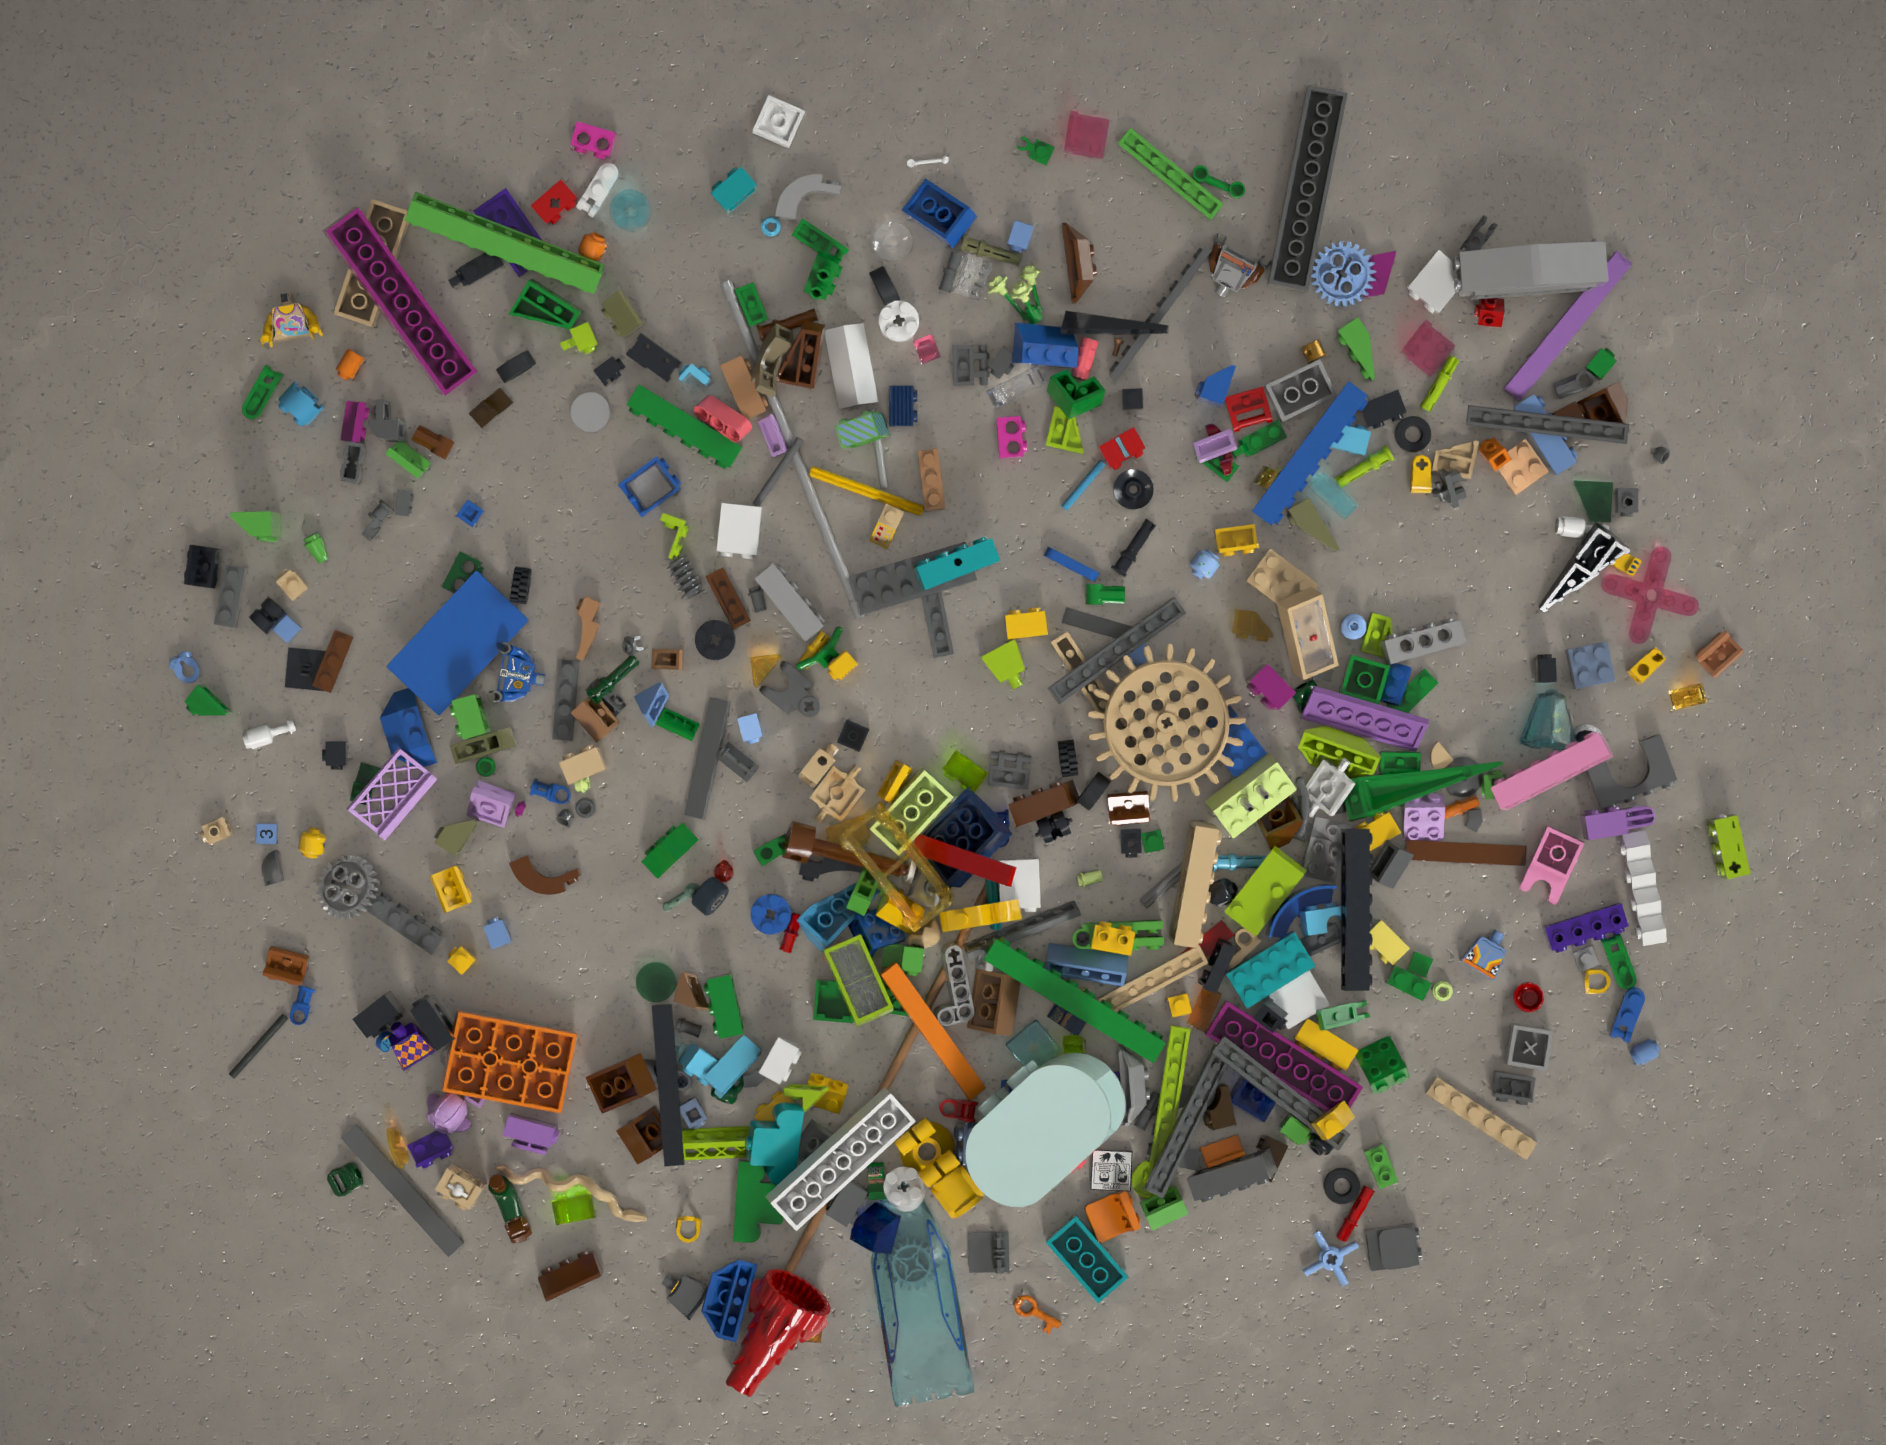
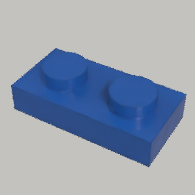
(1395, 684)

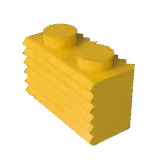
(841, 666)

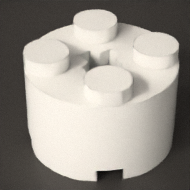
(893, 331)
(915, 1189)

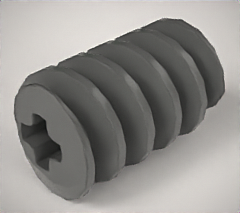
(684, 577)

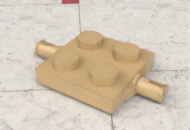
(837, 793)

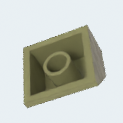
(622, 314)
(454, 836)

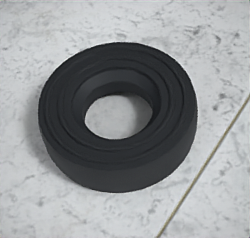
(1425, 431)
(1344, 1198)

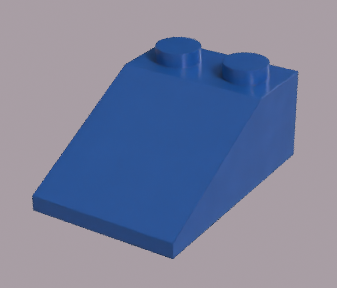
(939, 213)

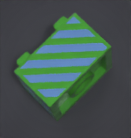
(862, 430)

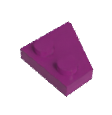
(1383, 268)

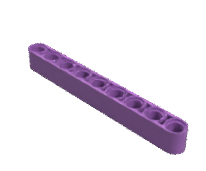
(1565, 329)

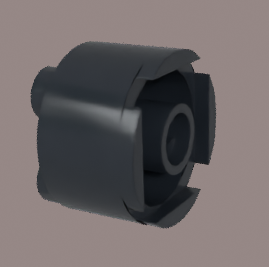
(704, 636)

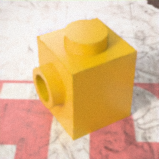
(461, 959)

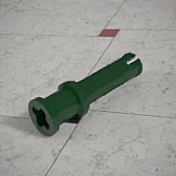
(607, 684)

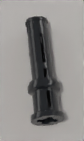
(1129, 555)

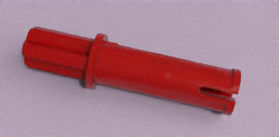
(1355, 1213)

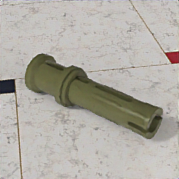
(1013, 258)

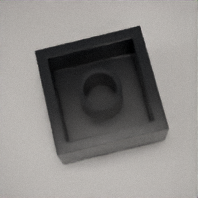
(853, 735)

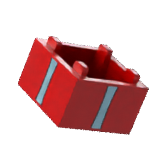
(1121, 448)

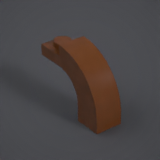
(536, 882)

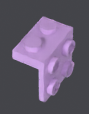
(1424, 818)

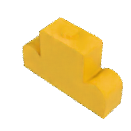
(980, 915)

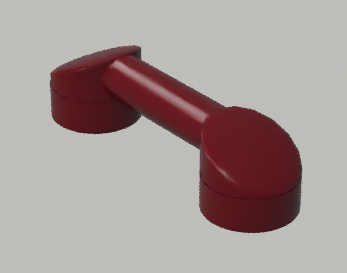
(1227, 463)

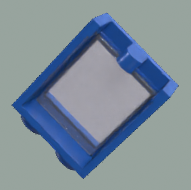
(650, 486)

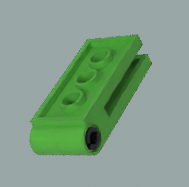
(1150, 926)

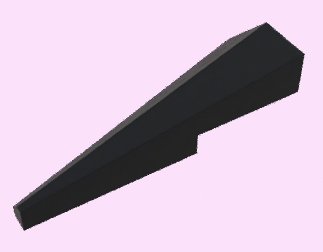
(1082, 323)
(1593, 555)

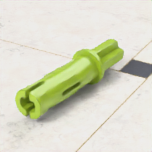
(1439, 383)

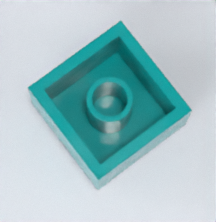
(734, 189)

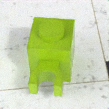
(582, 338)

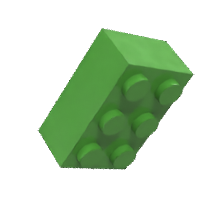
(470, 716)

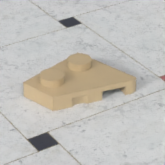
(1457, 457)

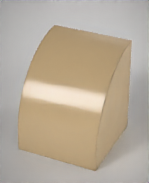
(1439, 756)

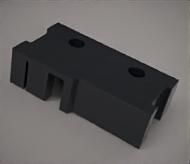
(653, 357)
(1220, 960)

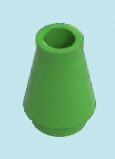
(316, 547)

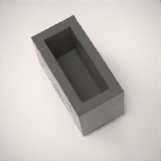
(1390, 863)

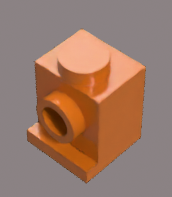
(1492, 449)

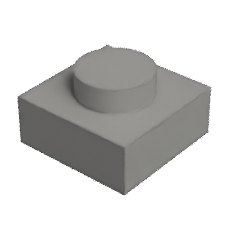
(1585, 958)

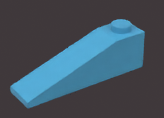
(828, 918)

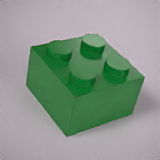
(1364, 679)

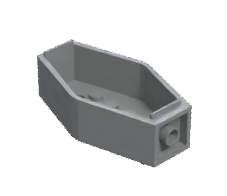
(1530, 269)

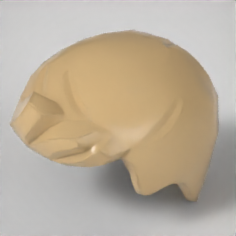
(926, 936)

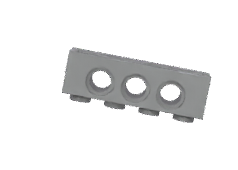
(1394, 654)

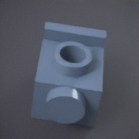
(687, 1107)

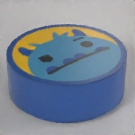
(383, 1042)

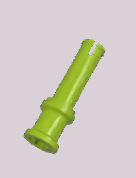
(1372, 462)

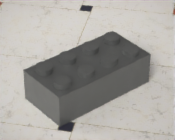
(1232, 1174)

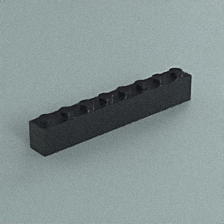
(1356, 909)

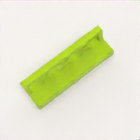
(717, 1138)

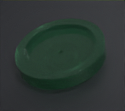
(656, 991)

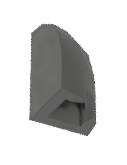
(271, 869)

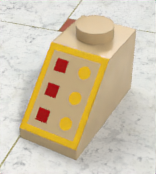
(886, 526)

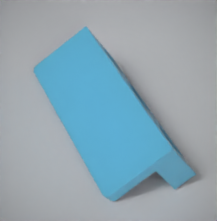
(732, 1065)

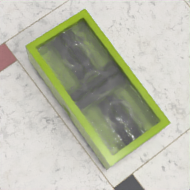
(858, 980)

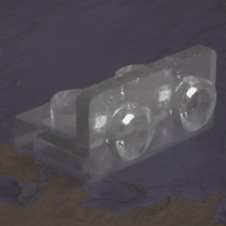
(971, 276)

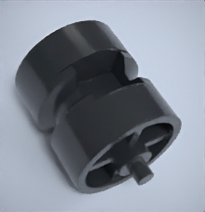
(1053, 827)

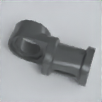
(378, 516)

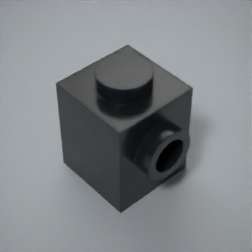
(335, 754)

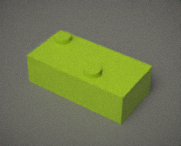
(1265, 891)

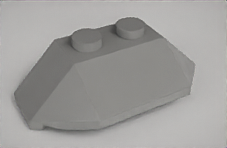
(1133, 1084)

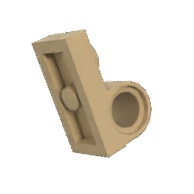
(1245, 948)

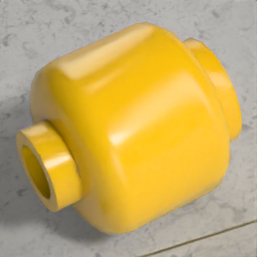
(312, 843)

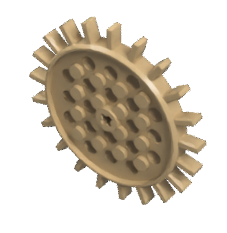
(1151, 770)

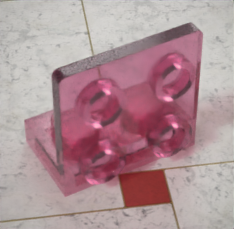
(1086, 135)
(1427, 348)

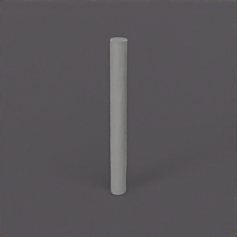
(880, 461)

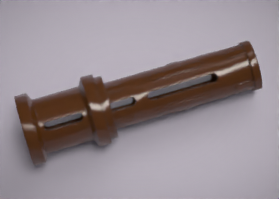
(789, 323)

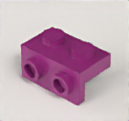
(353, 421)

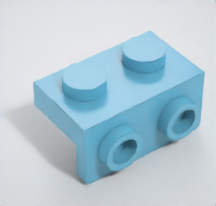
(699, 373)

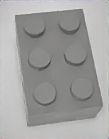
(1300, 391)

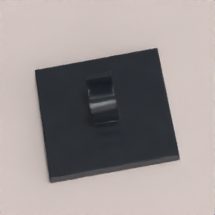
(302, 668)

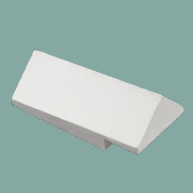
(851, 366)

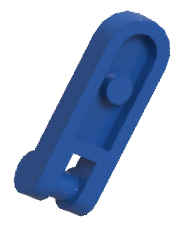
(1628, 1014)

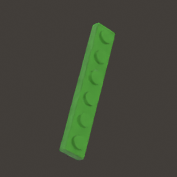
(1170, 174)

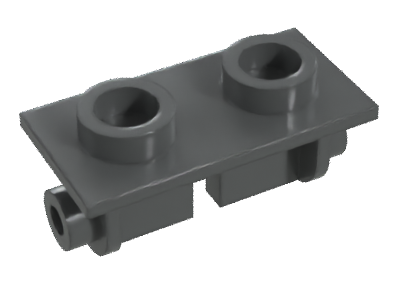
(612, 701)
(737, 762)

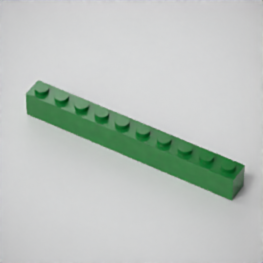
(1073, 999)

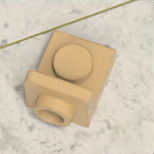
(291, 583)

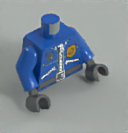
(515, 675)

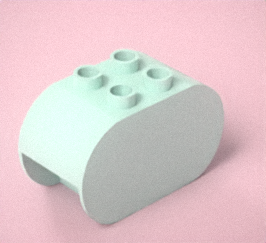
(1043, 1127)

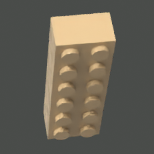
(353, 299)
(1194, 884)

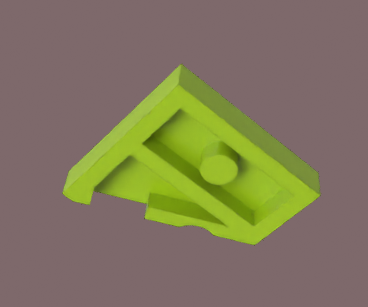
(1064, 433)
(1376, 630)

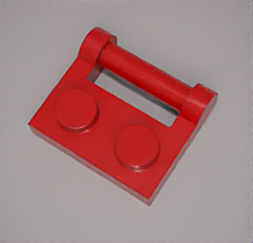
(1246, 402)

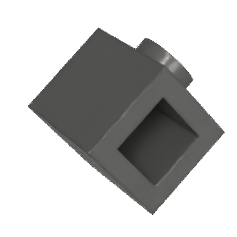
(1626, 501)

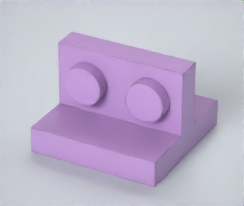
(490, 803)

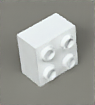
(779, 1060)

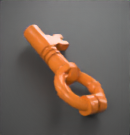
(1034, 1311)

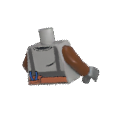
(1233, 268)

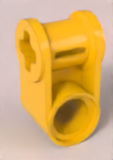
(1420, 478)

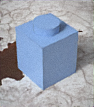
(750, 728)

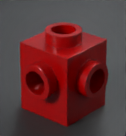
(1490, 312)

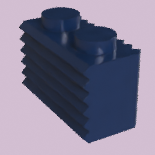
(901, 406)

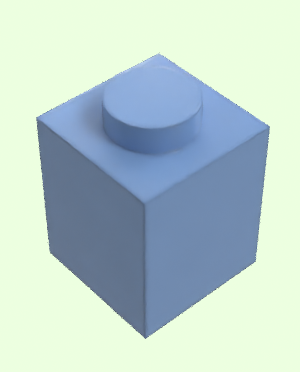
(1020, 236)
(497, 932)

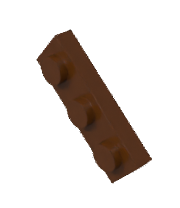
(728, 598)
(332, 661)

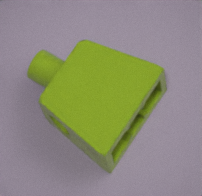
(1006, 663)

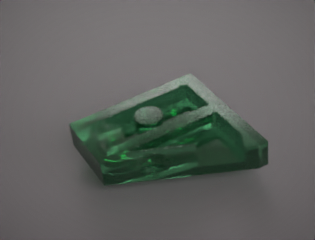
(1596, 499)

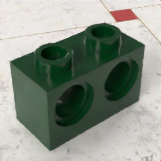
(458, 572)

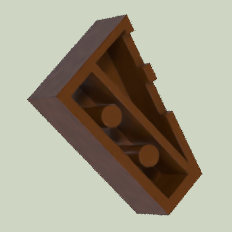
(804, 357)
(1044, 802)

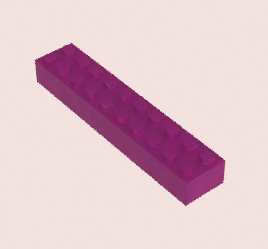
(399, 301)

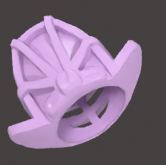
(447, 1113)

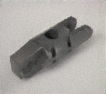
(1468, 245)

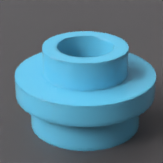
(766, 221)

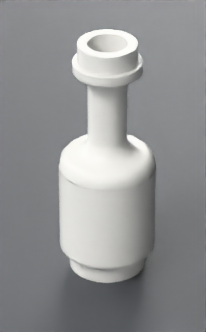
(1573, 527)
(264, 735)

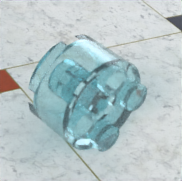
(638, 218)

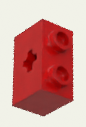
(543, 204)

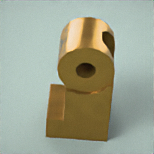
(1313, 351)

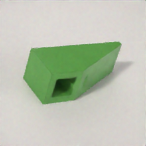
(1358, 342)

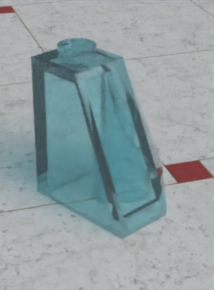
(1549, 722)

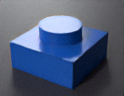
(470, 513)

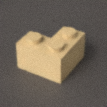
(582, 765)

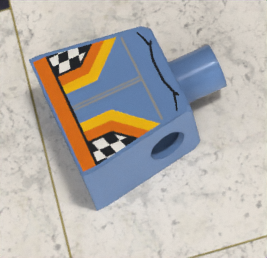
(1486, 955)

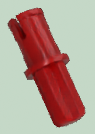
(790, 934)

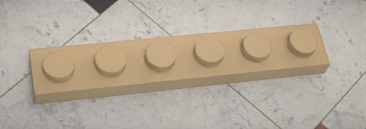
(1155, 979)
(1481, 1118)

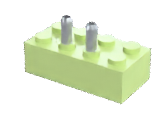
(1250, 795)

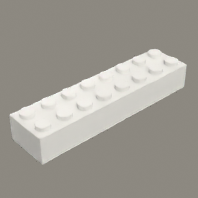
(840, 1159)

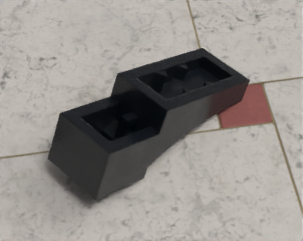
(813, 869)

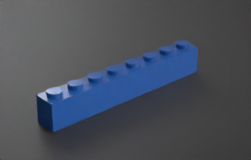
(1309, 453)

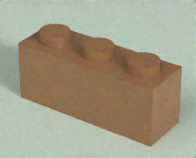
(739, 380)
(931, 480)

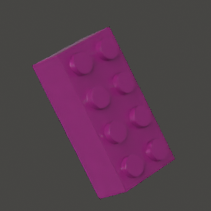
(1269, 687)

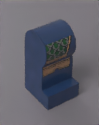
(1066, 1019)

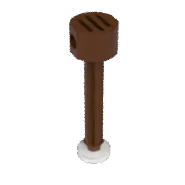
(801, 843)

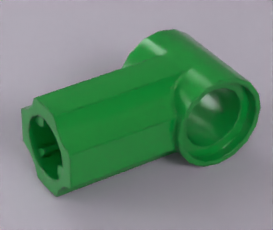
(1098, 594)

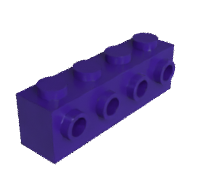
(1586, 926)

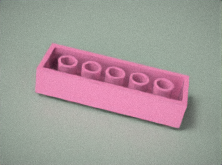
(1552, 771)

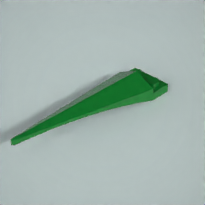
(1384, 792)

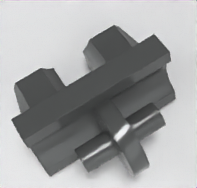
(1452, 494)

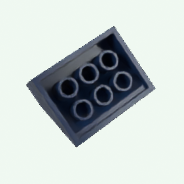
(968, 825)

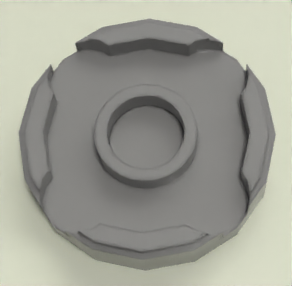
(590, 412)

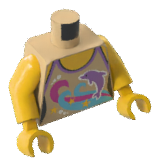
(289, 322)

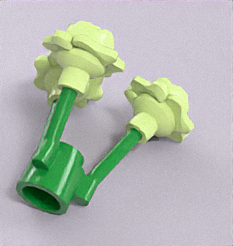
(1021, 290)

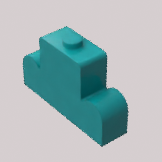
(776, 1142)

